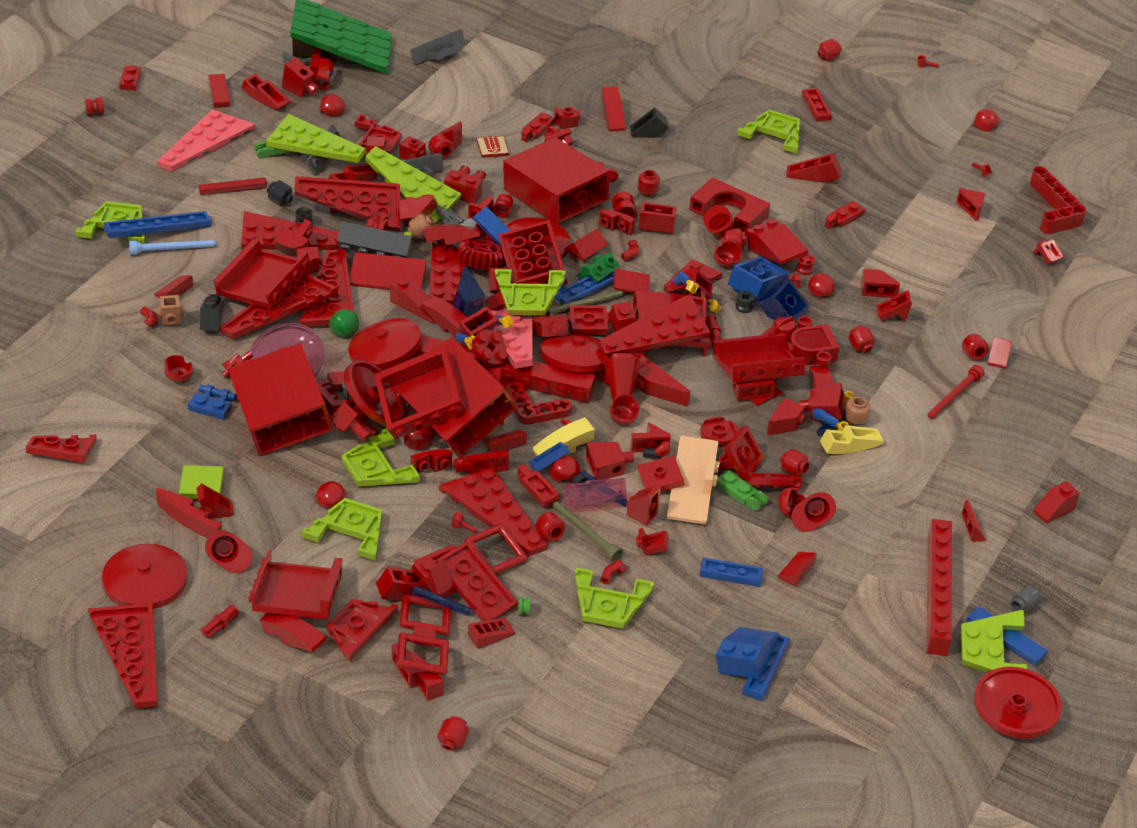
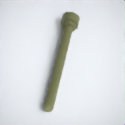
(554, 309)
(612, 551)

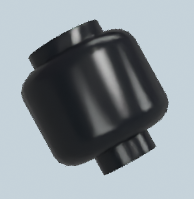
(280, 193)

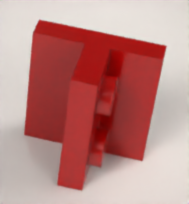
(741, 453)

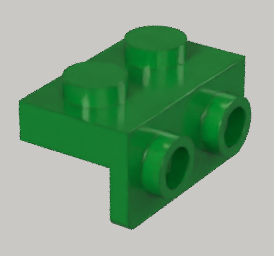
(600, 268)

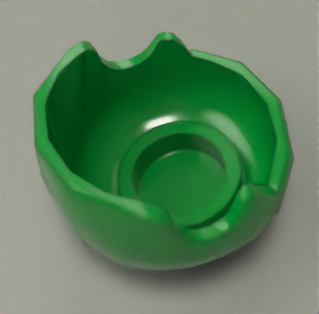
(344, 323)

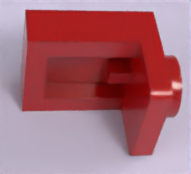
(653, 542)

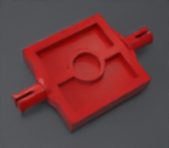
(588, 320)

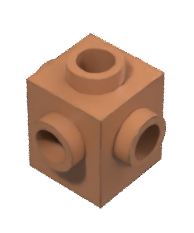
(170, 310)

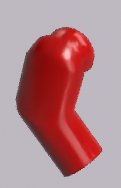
(632, 252)
(151, 316)
(610, 569)

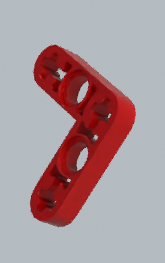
(557, 408)

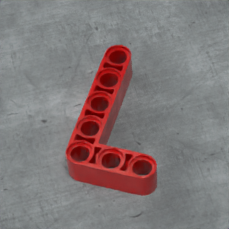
(1068, 209)

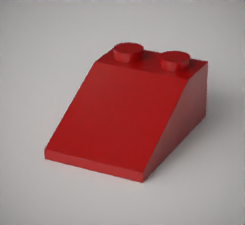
(775, 242)

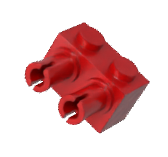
(466, 184)
(351, 417)

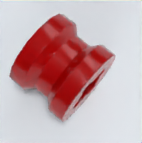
(805, 264)

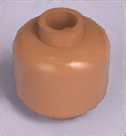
(418, 223)
(857, 410)

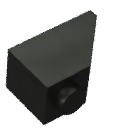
(650, 125)

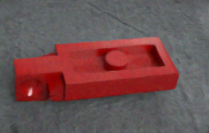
(537, 126)
(844, 215)
(477, 462)
(776, 480)
(537, 486)

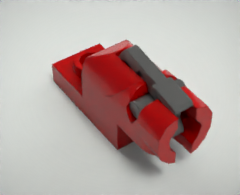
(323, 70)

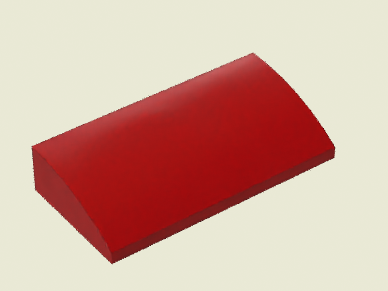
(382, 270)

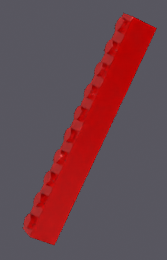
(539, 377)

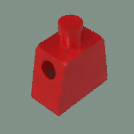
(298, 78)
(550, 325)
(607, 459)

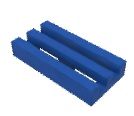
(549, 456)

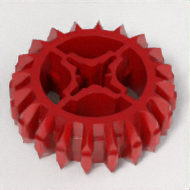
(480, 254)

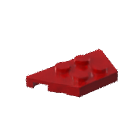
(358, 624)

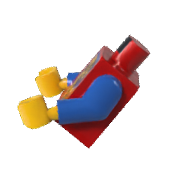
(694, 281)
(479, 321)
(827, 404)

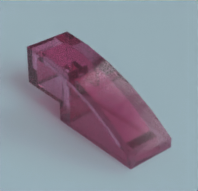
(594, 492)

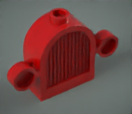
(813, 343)

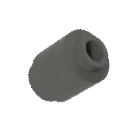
(1025, 599)

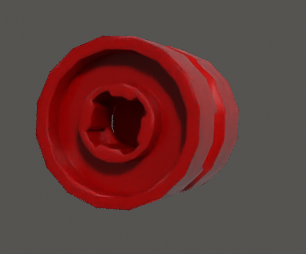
(624, 203)

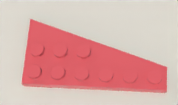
(207, 135)
(517, 339)

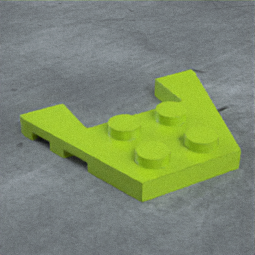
(777, 125)
(111, 212)
(529, 298)
(370, 467)
(353, 520)
(609, 606)
(983, 641)

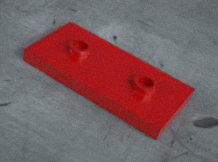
(478, 583)

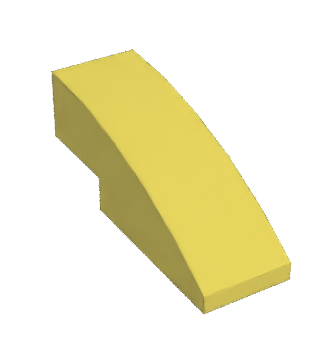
(571, 435)
(851, 440)

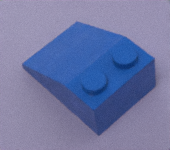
(756, 276)
(746, 652)

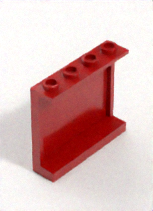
(260, 276)
(649, 302)
(757, 358)
(295, 588)

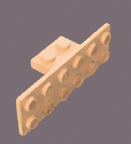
(697, 465)

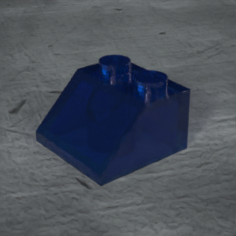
(468, 295)
(783, 301)

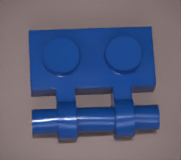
(209, 405)

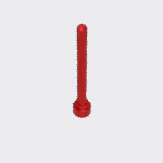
(975, 373)

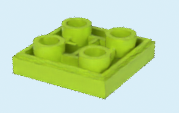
(194, 475)

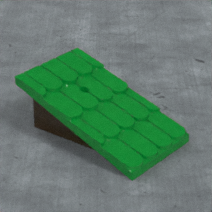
(338, 37)

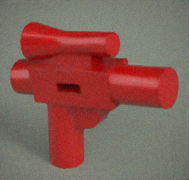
(235, 360)

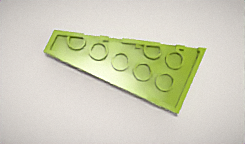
(306, 138)
(411, 180)

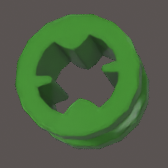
(524, 605)

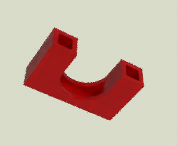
(715, 192)

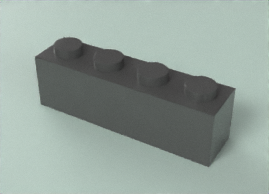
(373, 240)

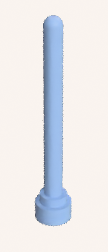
(135, 247)

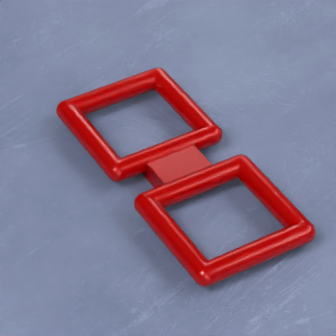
(520, 558)
(423, 635)

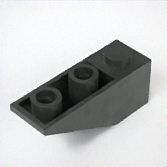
(211, 312)

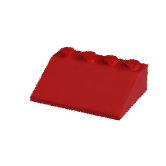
(531, 253)

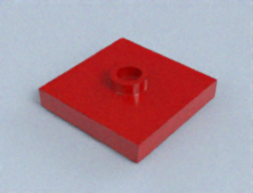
(661, 472)

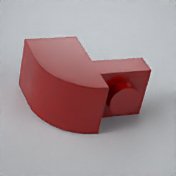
(289, 241)

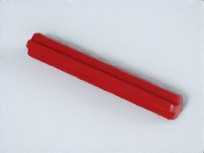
(232, 186)

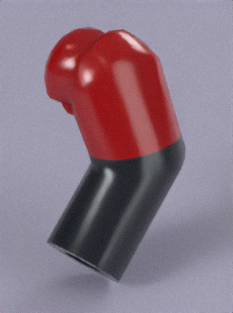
(659, 452)

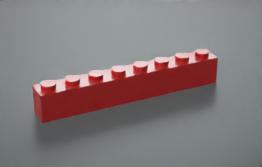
(939, 588)

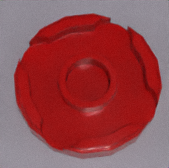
(718, 430)

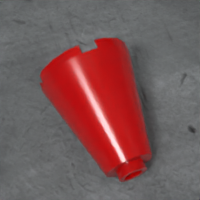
(621, 373)

